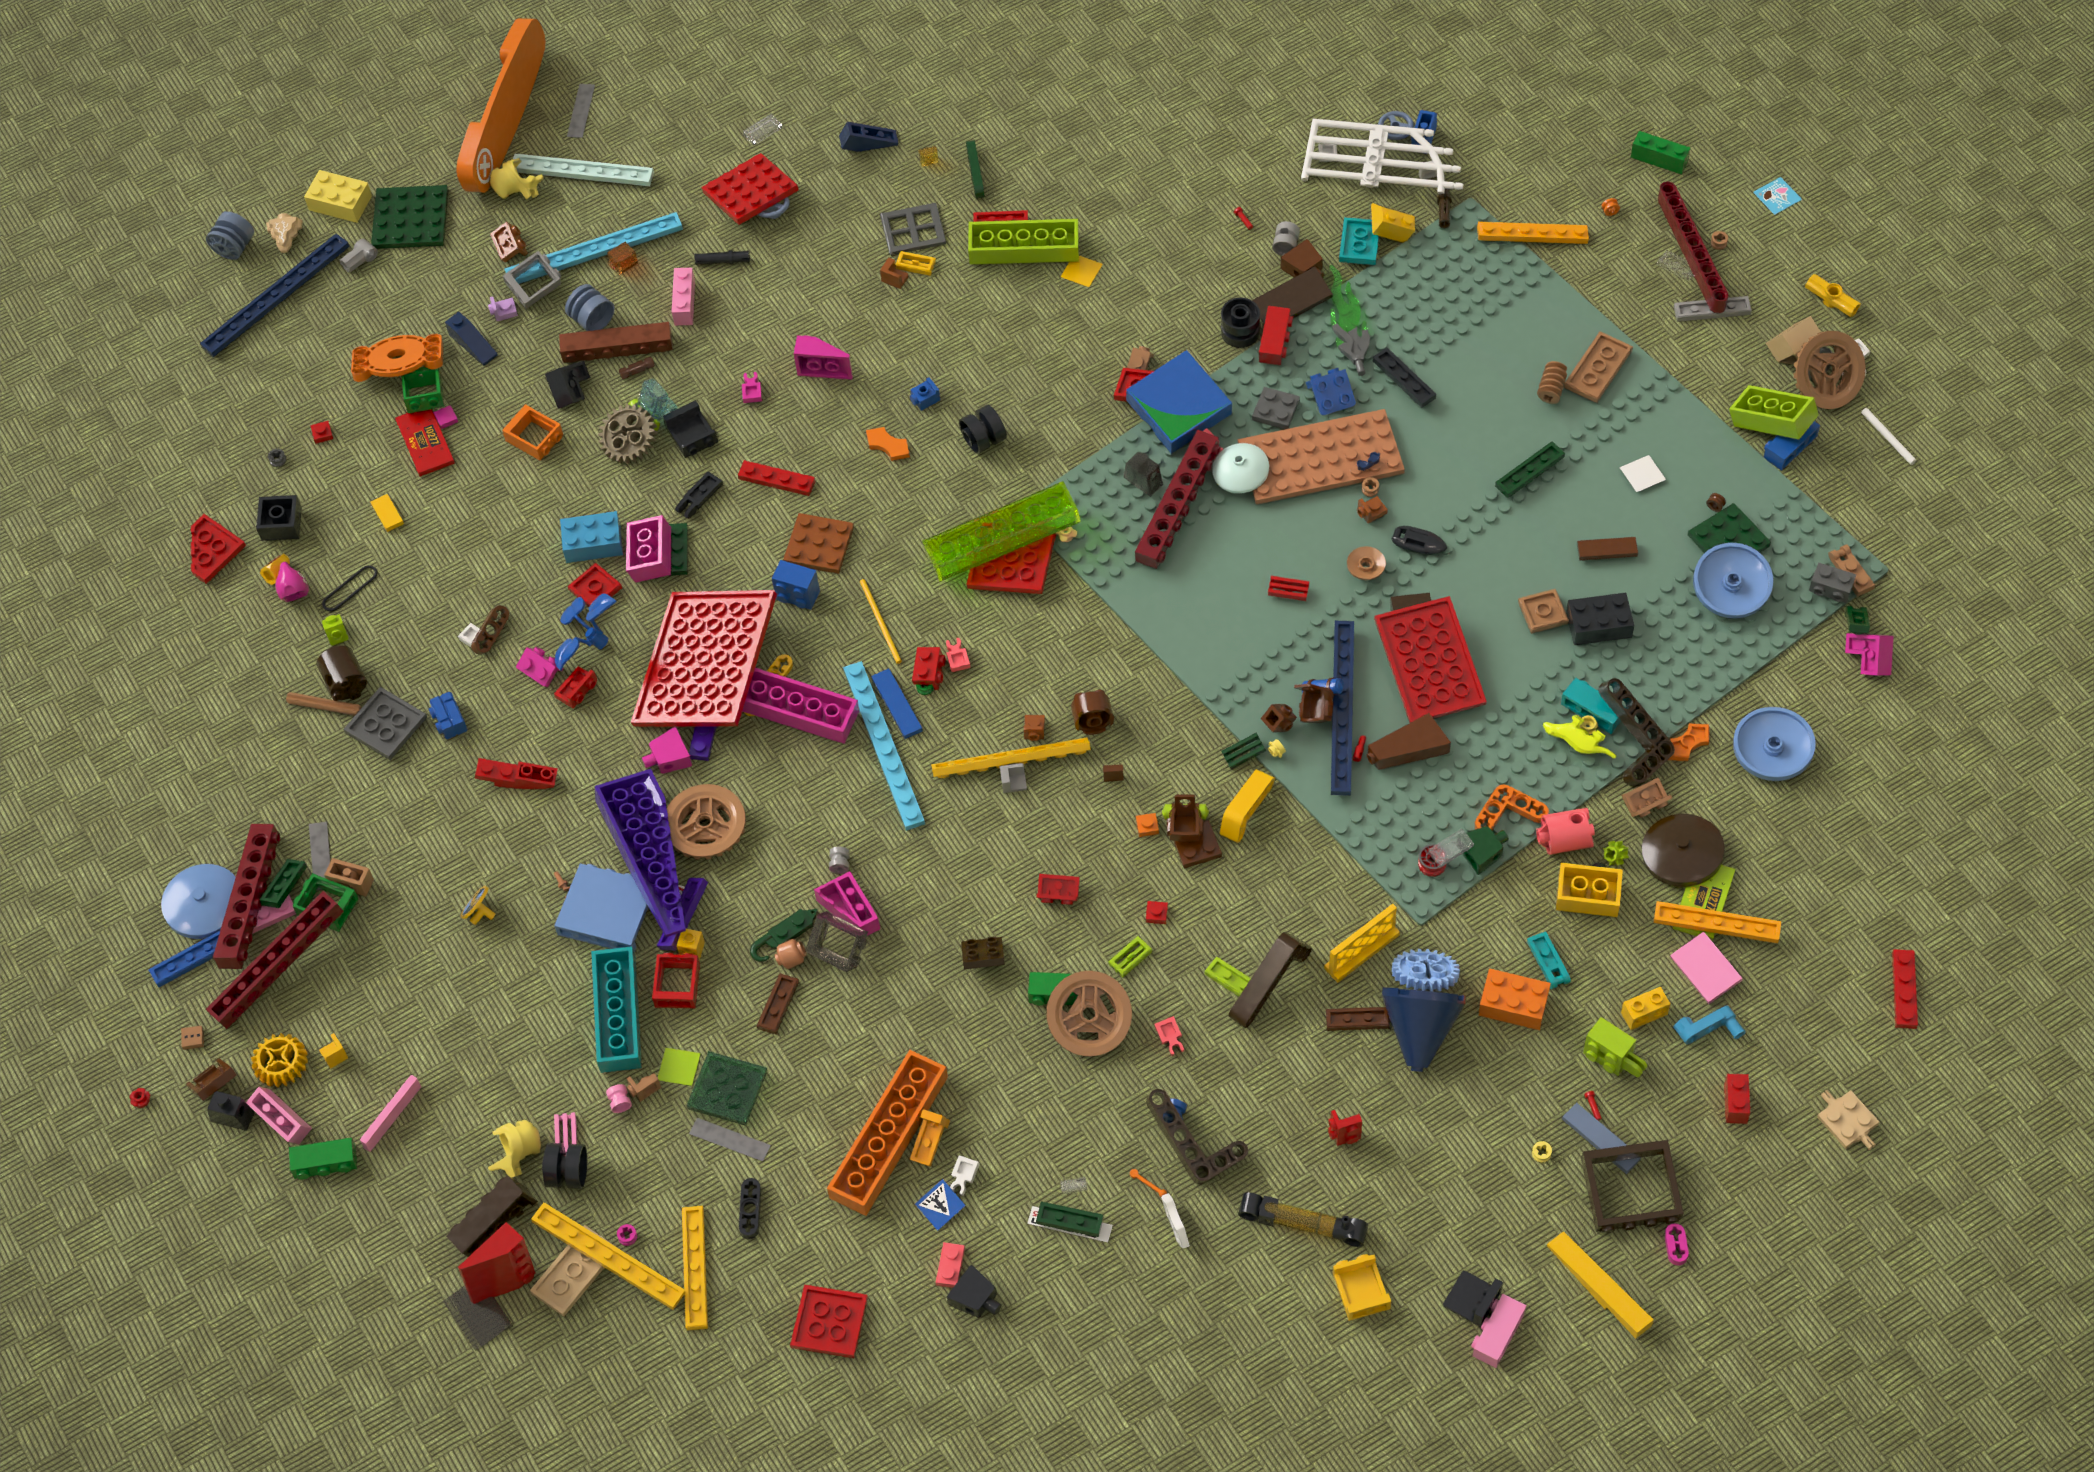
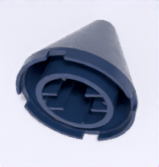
(1421, 1021)

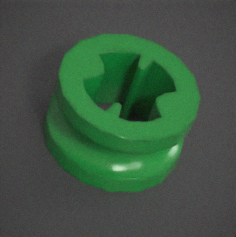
(924, 691)

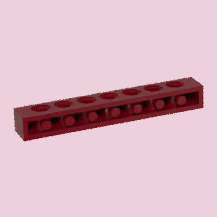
(1201, 443)
(245, 896)
(274, 960)

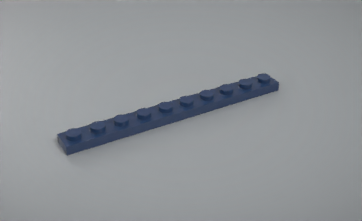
(274, 295)
(1342, 709)

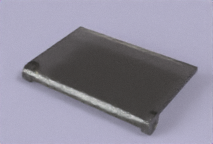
(478, 1321)

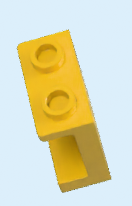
(1361, 1287)

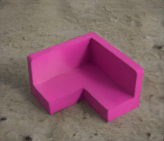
(1875, 652)

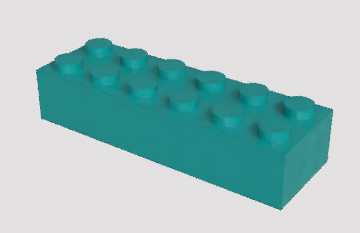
(616, 1009)

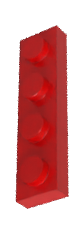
(776, 478)
(1904, 989)

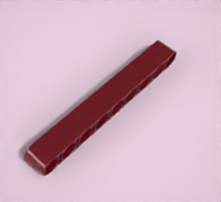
(1693, 247)

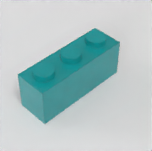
(1587, 702)

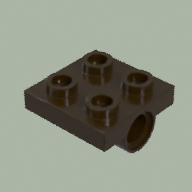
(982, 953)

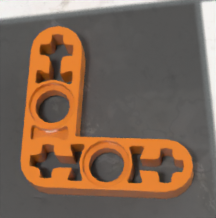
(1510, 802)

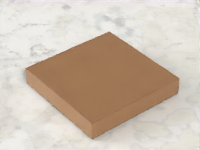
(1543, 611)

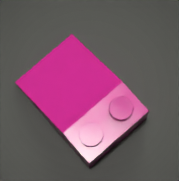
(820, 359)

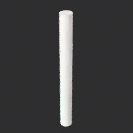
(1888, 436)

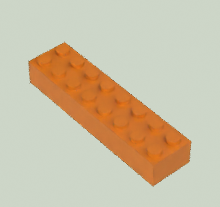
(887, 1133)

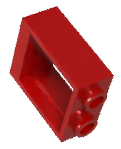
(669, 999)

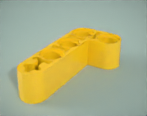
(1245, 804)

